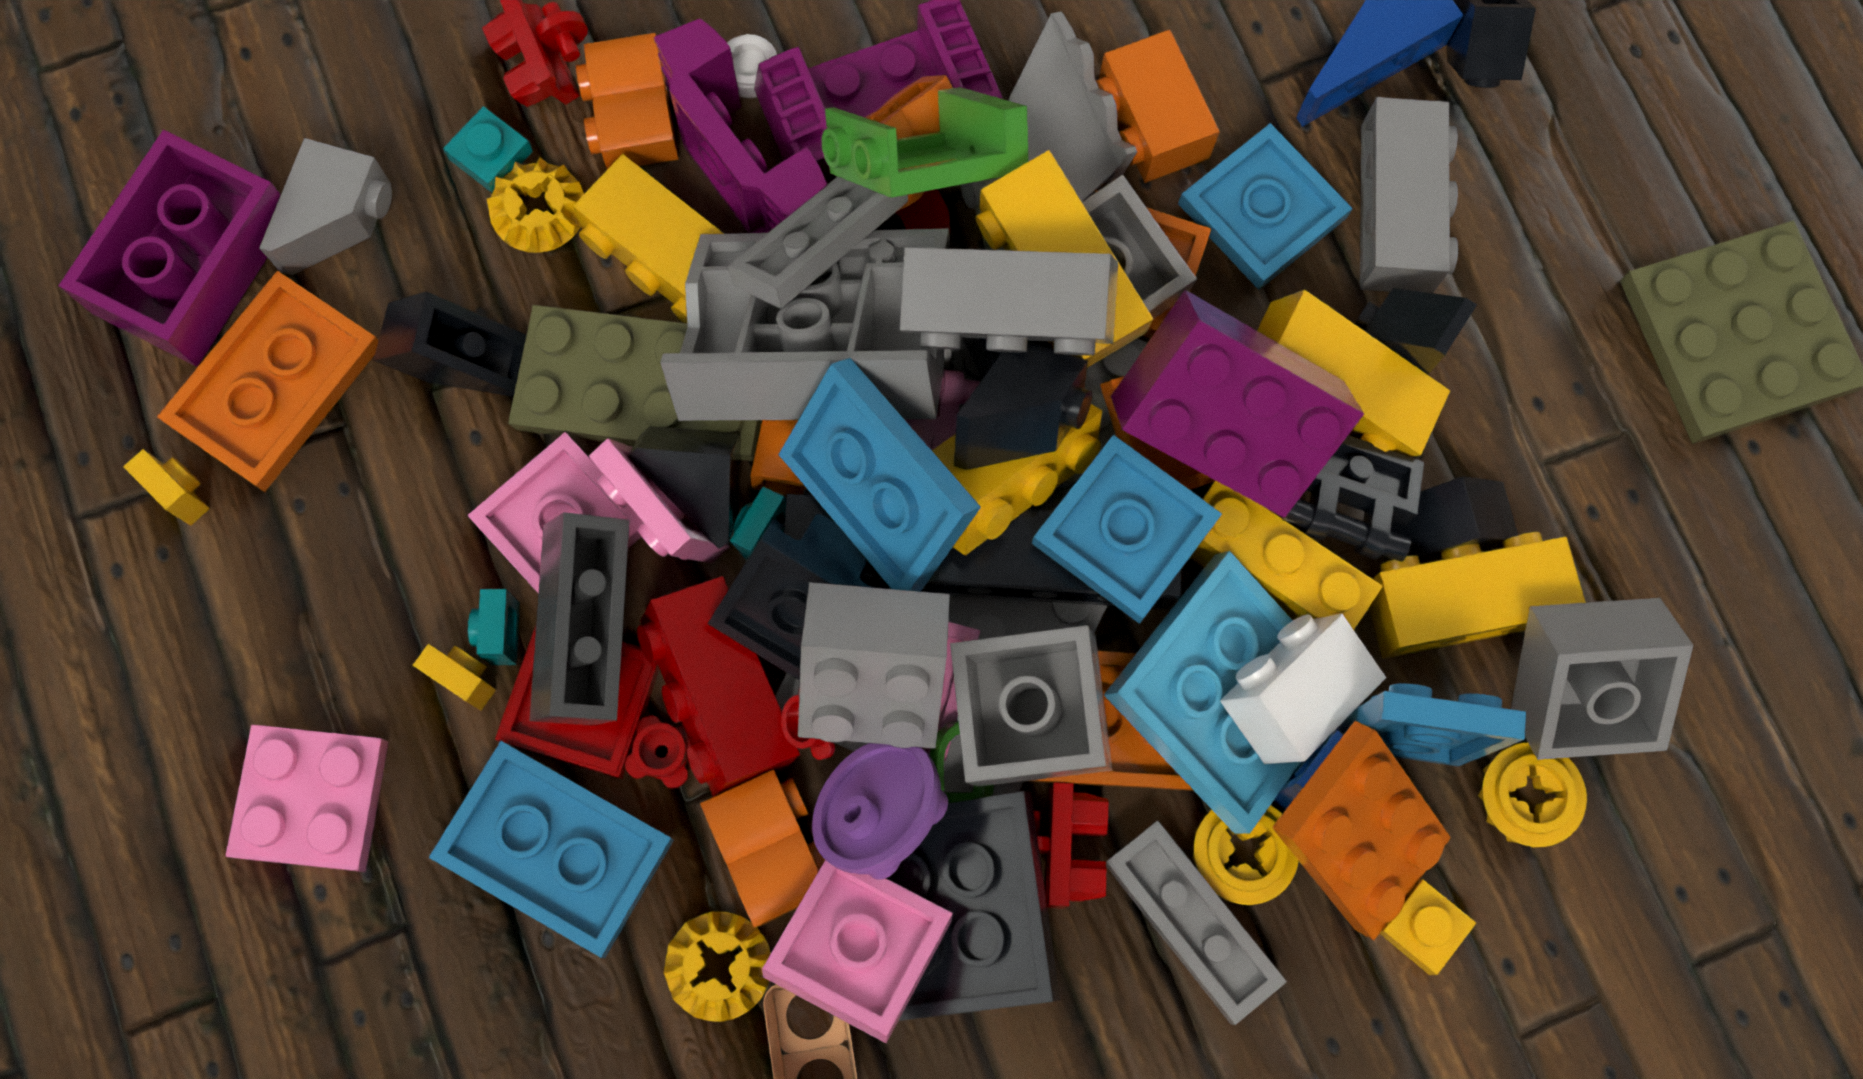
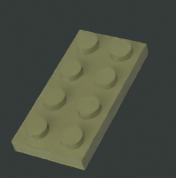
(604, 379)

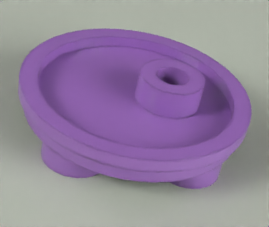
(877, 809)

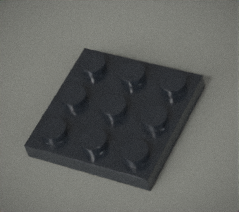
(989, 874)

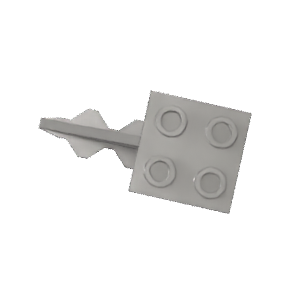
(1066, 114)

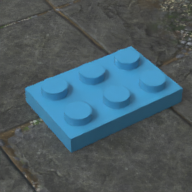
(877, 478)
(1439, 729)
(552, 849)

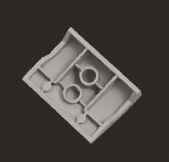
(768, 360)

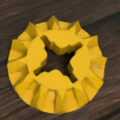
(539, 229)
(1553, 819)
(1242, 883)
(685, 961)

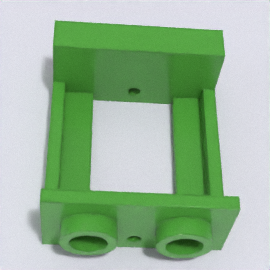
(976, 129)

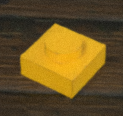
(169, 485)
(457, 673)
(1428, 928)

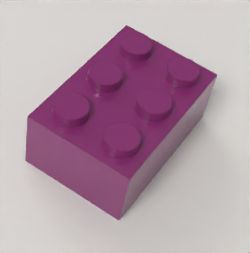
(176, 248)
(1235, 405)

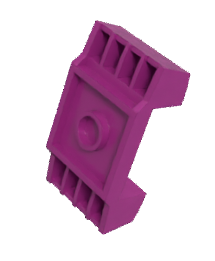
(866, 79)
(703, 97)

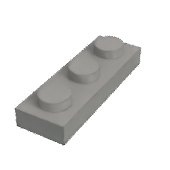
(811, 241)
(1195, 923)

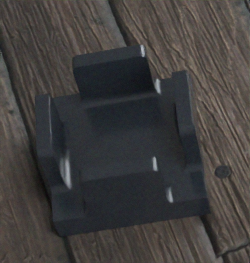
(771, 591)

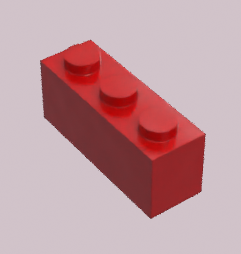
(714, 689)

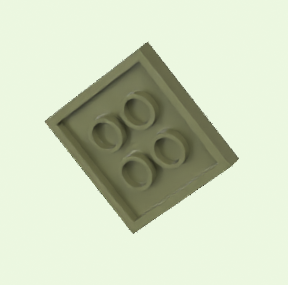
(1743, 331)

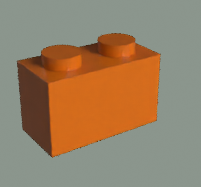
(1158, 105)

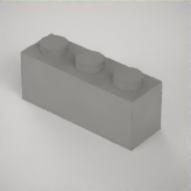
(1407, 195)
(1009, 298)

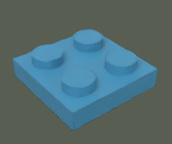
(1264, 206)
(1126, 528)

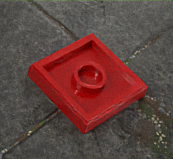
(592, 747)

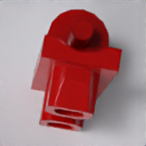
(546, 41)
(1069, 815)

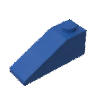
(1377, 45)

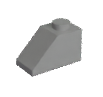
(325, 206)

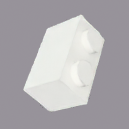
(1302, 688)

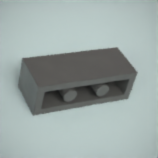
(579, 620)

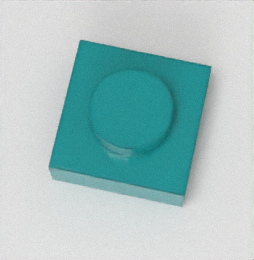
(487, 148)
(755, 519)
(495, 627)

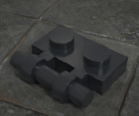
(1369, 480)

